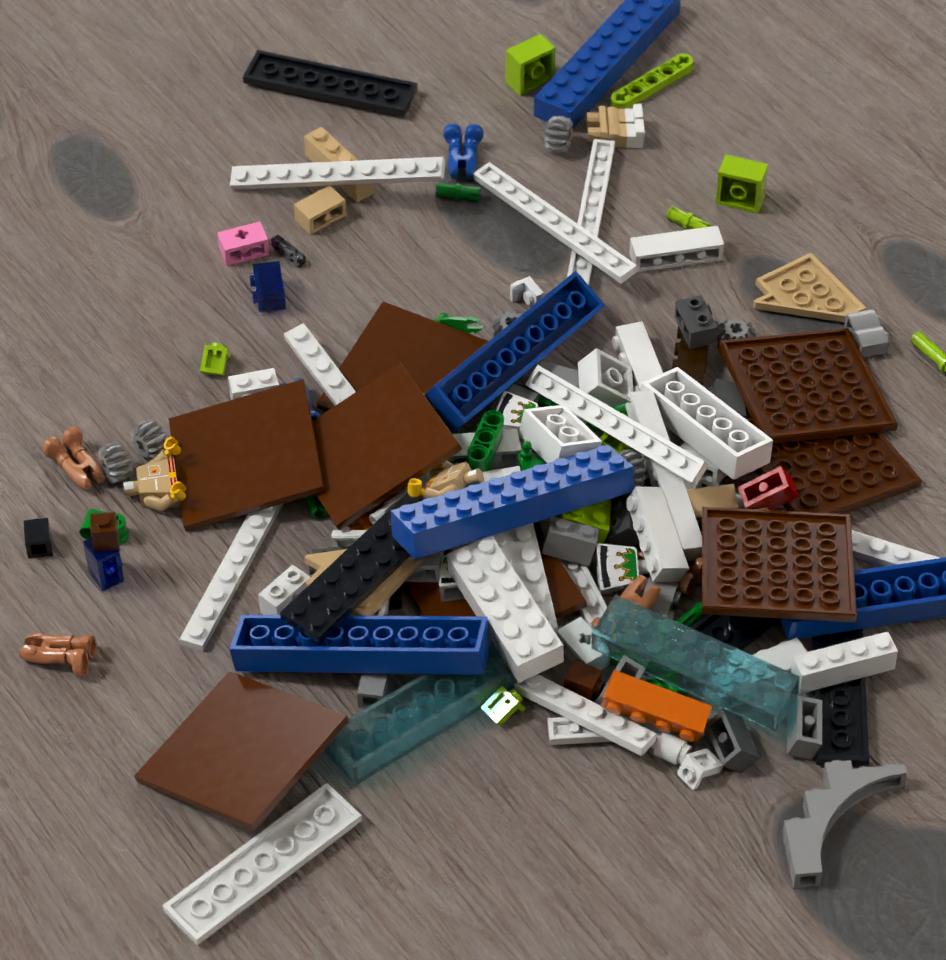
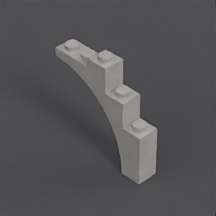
(822, 808)

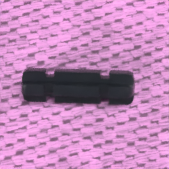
(288, 250)

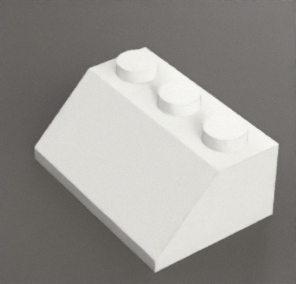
(556, 432)

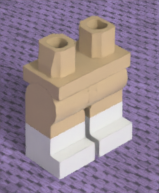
(617, 125)

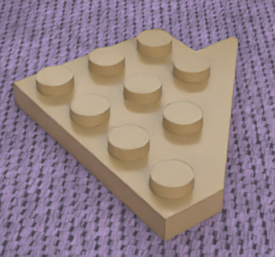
(806, 290)
(377, 598)

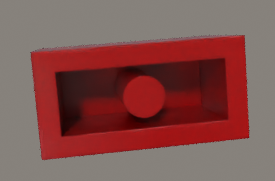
(769, 490)

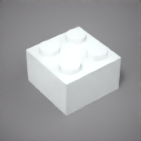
(605, 378)

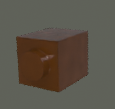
(104, 531)
(584, 680)

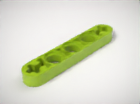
(678, 65)

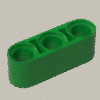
(486, 441)

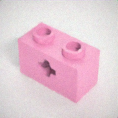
(243, 243)

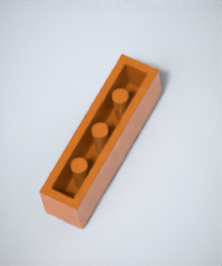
(656, 706)

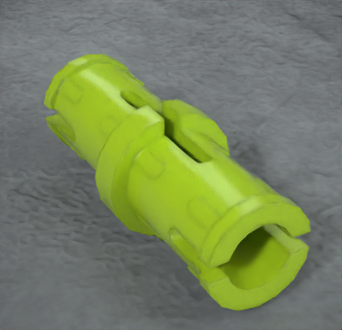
(686, 219)

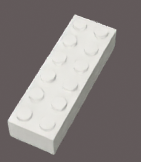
(709, 424)
(513, 616)

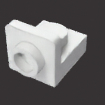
(526, 290)
(698, 766)

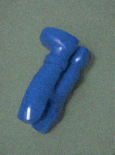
(473, 136)

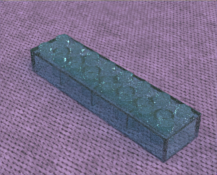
(696, 662)
(414, 717)

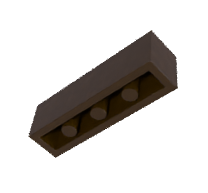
(690, 360)

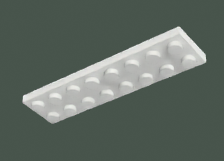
(524, 555)
(261, 863)

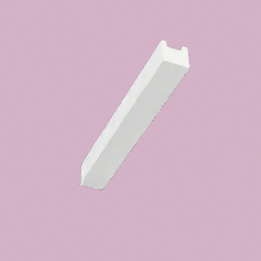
(647, 413)

